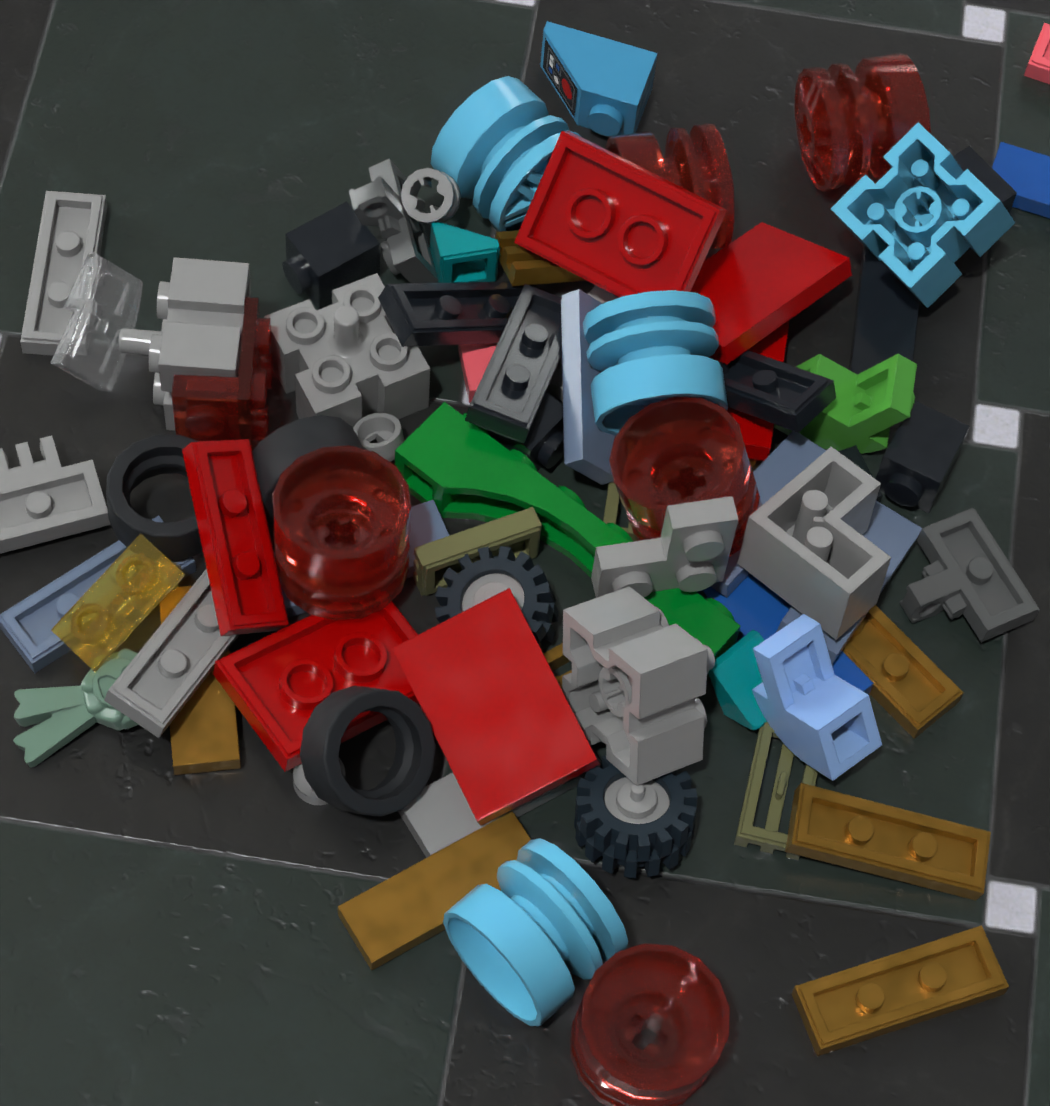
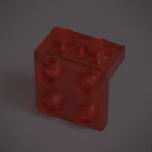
(230, 406)

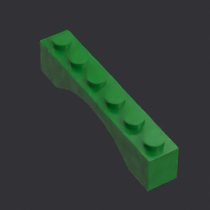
(484, 481)

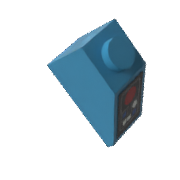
(598, 78)

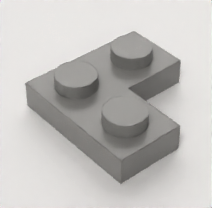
(686, 556)

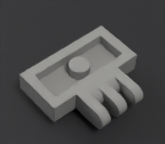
(47, 500)

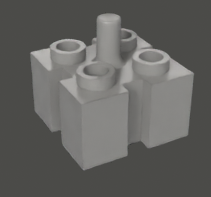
(199, 326)
(347, 357)
(636, 683)

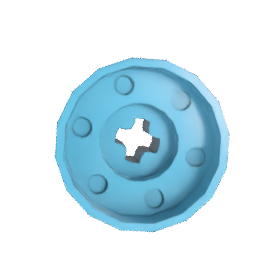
(498, 149)
(651, 351)
(535, 931)

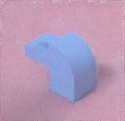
(808, 705)

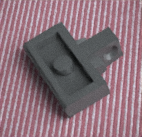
(381, 205)
(968, 578)

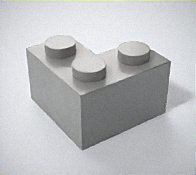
(812, 545)

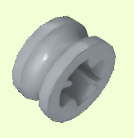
(414, 205)

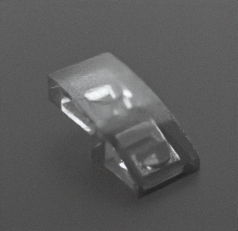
(101, 305)

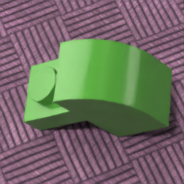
(863, 404)

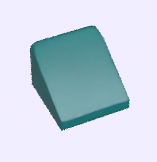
(463, 254)
(733, 681)

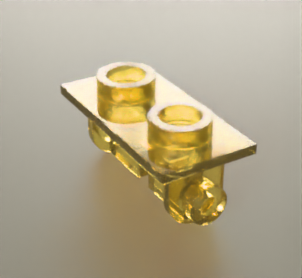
(118, 602)

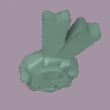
(69, 710)

